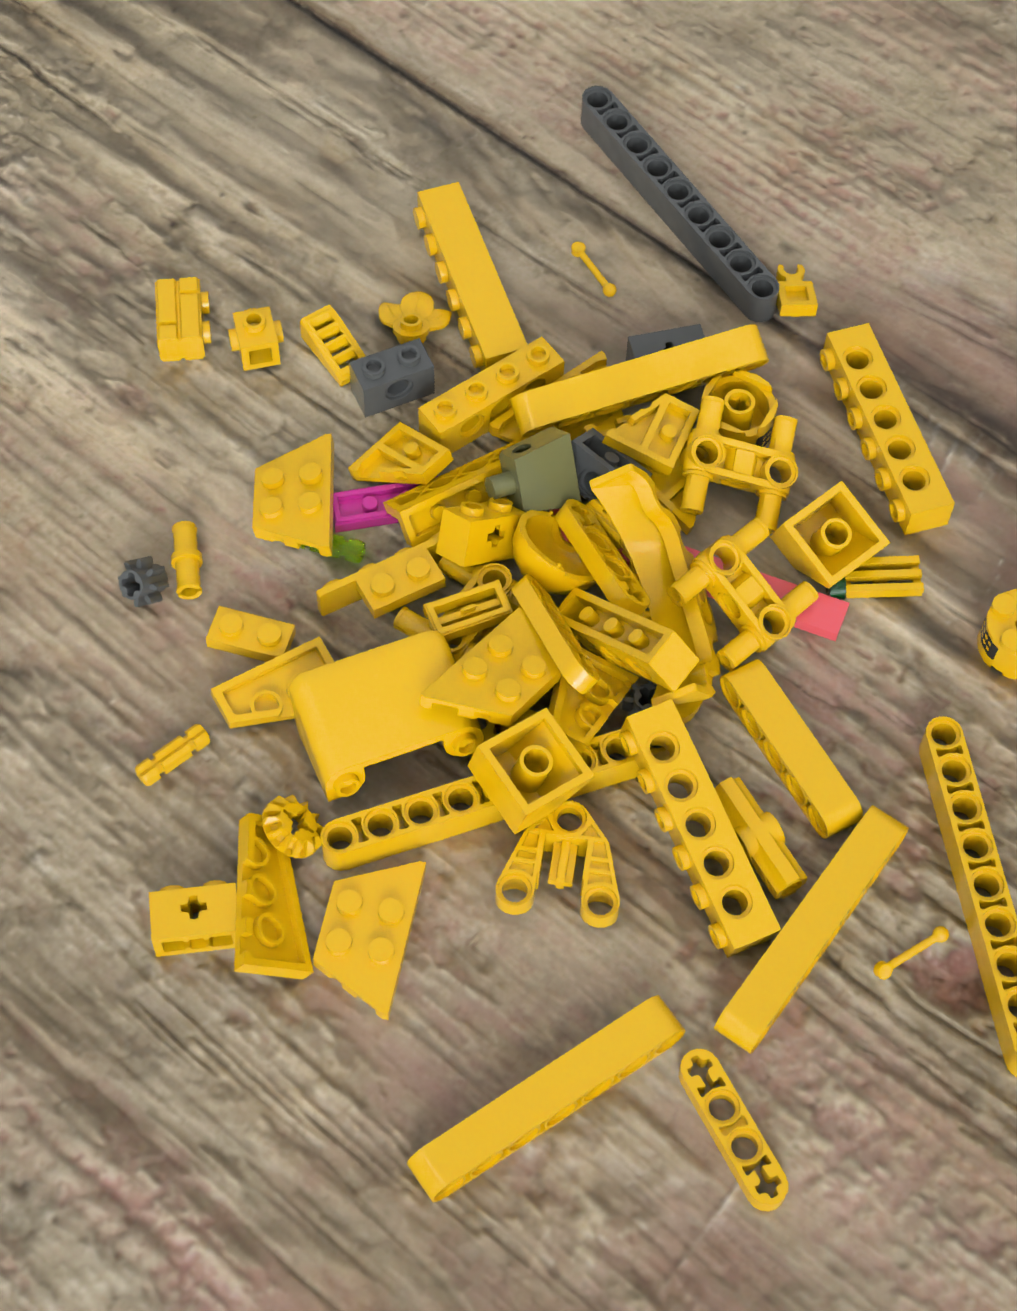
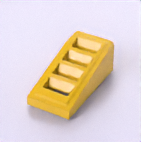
(323, 325)

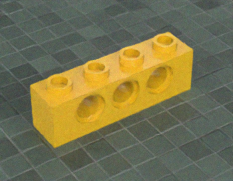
(470, 406)
(628, 639)

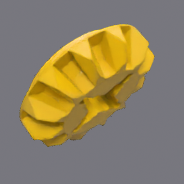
(277, 826)

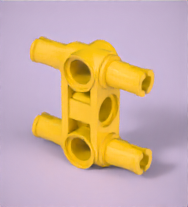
(738, 463)
(470, 576)
(742, 594)

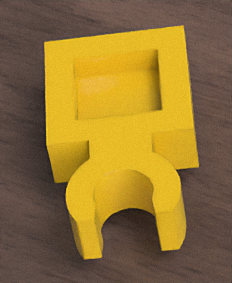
(795, 296)

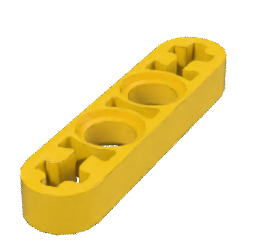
(601, 557)
(555, 634)
(738, 1126)

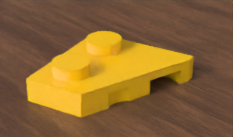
(402, 458)

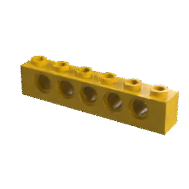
(886, 429)
(664, 727)

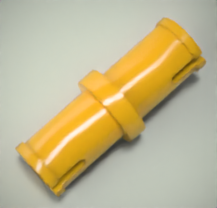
(186, 560)

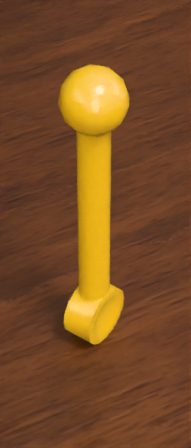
(578, 250)
(884, 969)

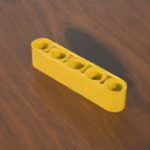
(791, 749)

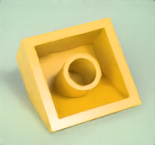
(830, 537)
(529, 770)

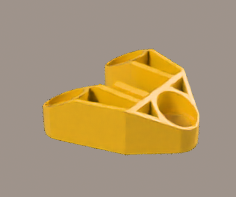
(587, 841)

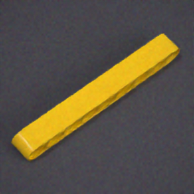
(445, 820)
(975, 872)

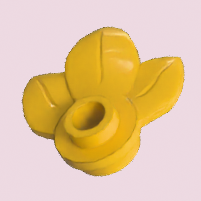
(413, 317)

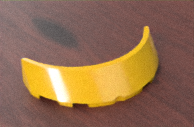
(660, 560)

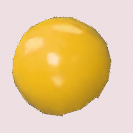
(547, 555)

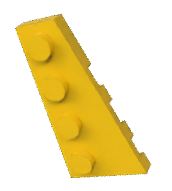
(268, 910)

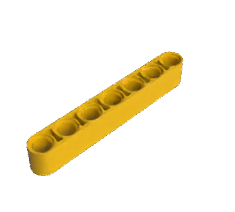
(638, 380)
(810, 929)
(545, 1098)

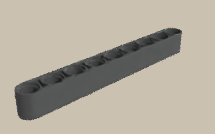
(679, 204)

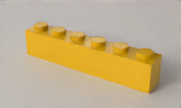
(468, 274)

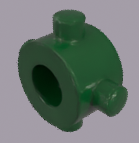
(838, 590)

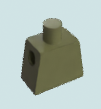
(537, 472)

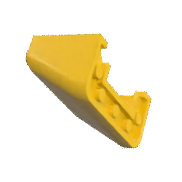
(371, 711)

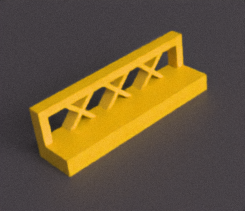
(422, 507)

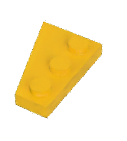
(263, 691)
(585, 714)

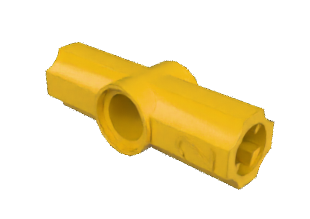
(761, 839)

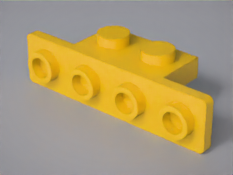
(389, 583)

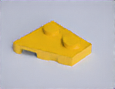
(655, 433)

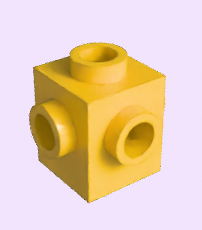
(256, 338)

